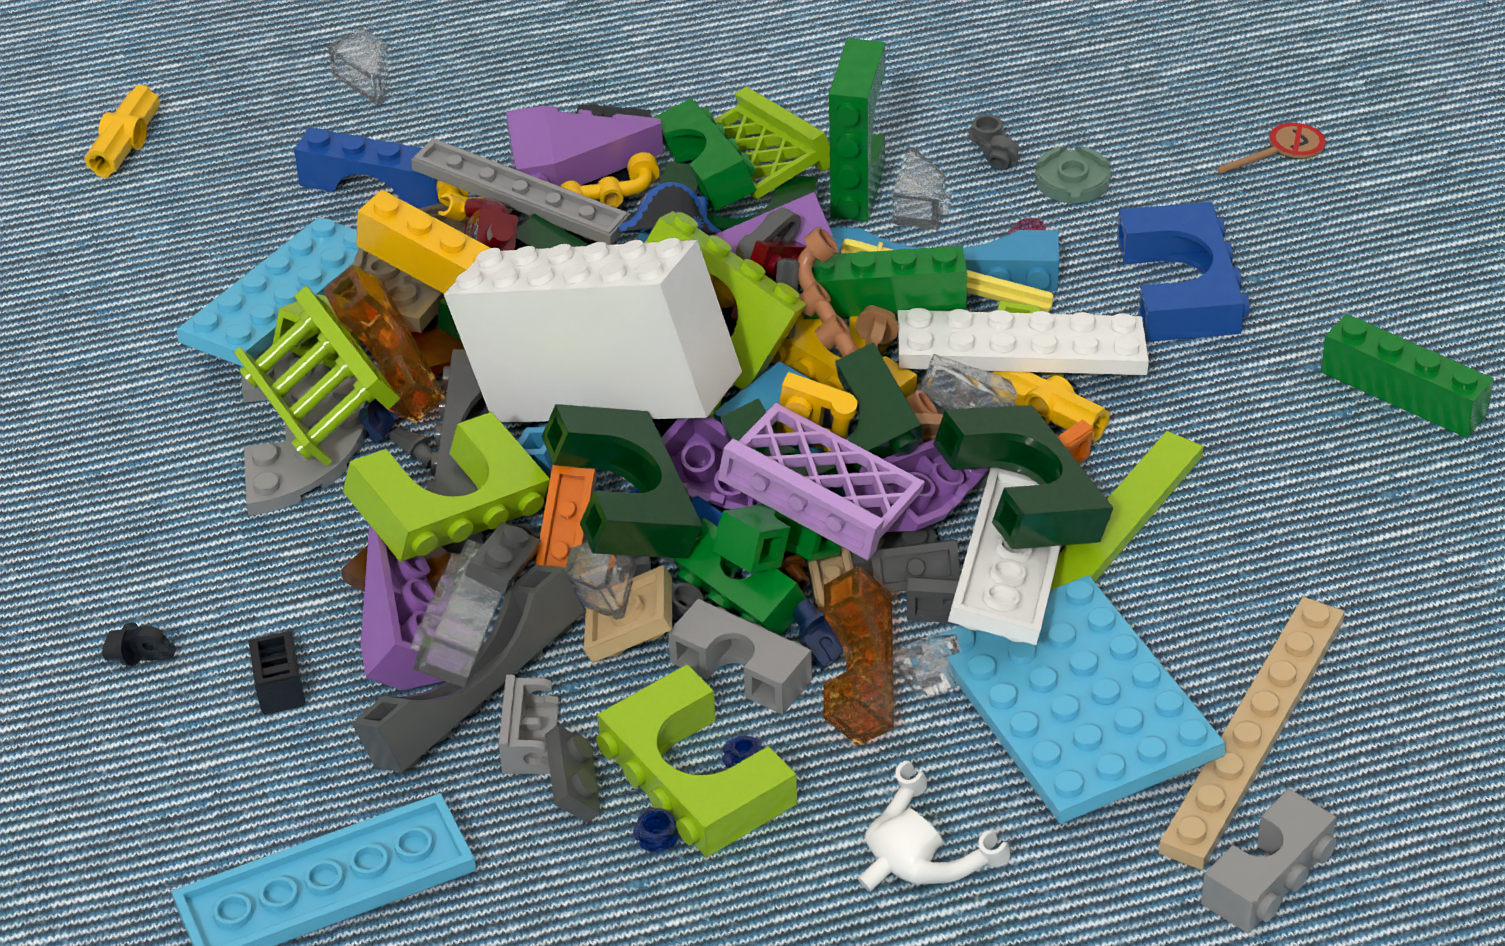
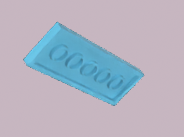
(250, 308)
(327, 878)

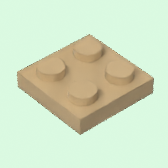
(646, 617)

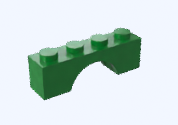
(718, 163)

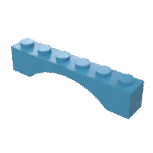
(1021, 257)

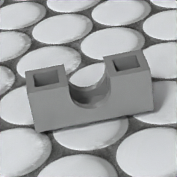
(712, 637)
(1251, 887)

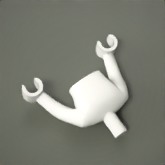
(907, 842)

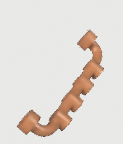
(834, 329)

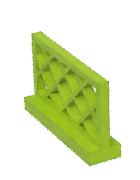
(776, 127)

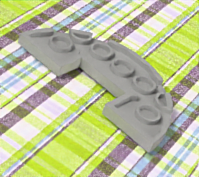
(277, 471)

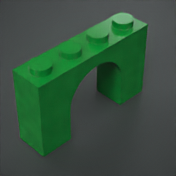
(855, 152)

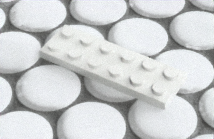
(1024, 341)
(998, 585)

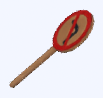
(1289, 139)

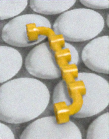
(642, 172)

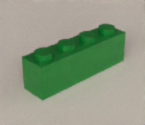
(894, 280)
(1406, 375)

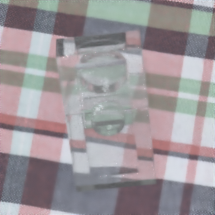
(926, 665)

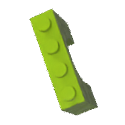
(764, 307)
(419, 521)
(706, 808)

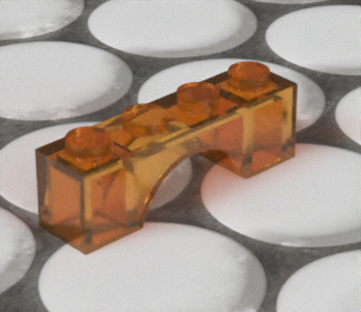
(370, 312)
(862, 697)

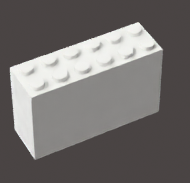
(595, 329)

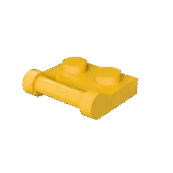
(810, 400)

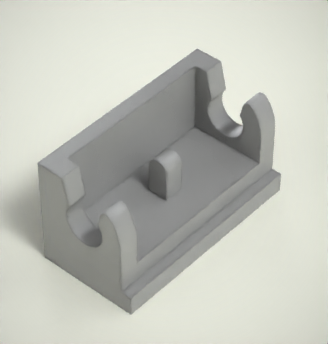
(524, 725)

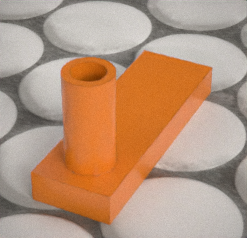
(565, 505)

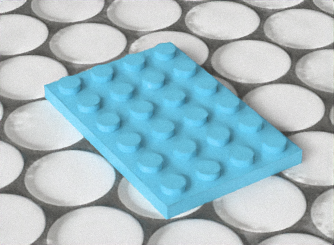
(1084, 707)

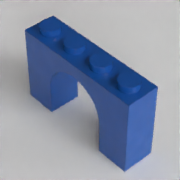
(1194, 237)

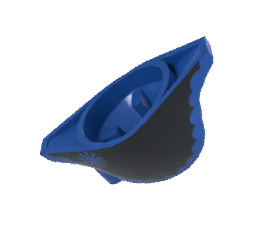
(663, 200)

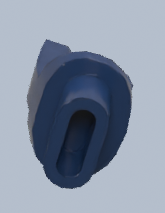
(376, 420)
(817, 634)

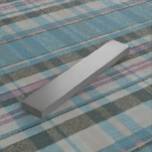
(520, 191)

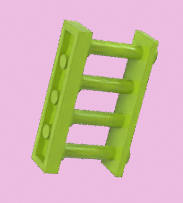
(350, 363)

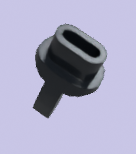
(136, 644)

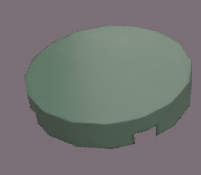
(1072, 174)

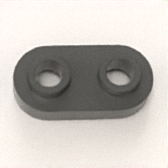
(777, 226)

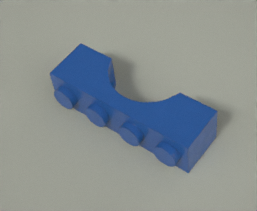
(329, 156)

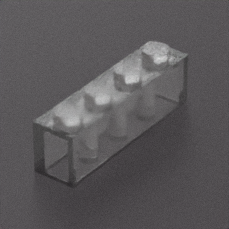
(455, 622)

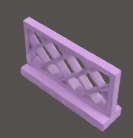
(806, 497)

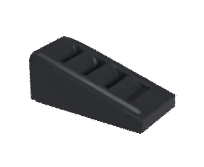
(276, 676)

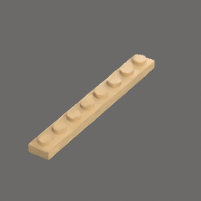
(1251, 734)

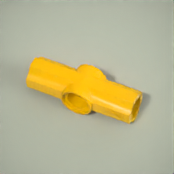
(122, 131)
(1057, 401)

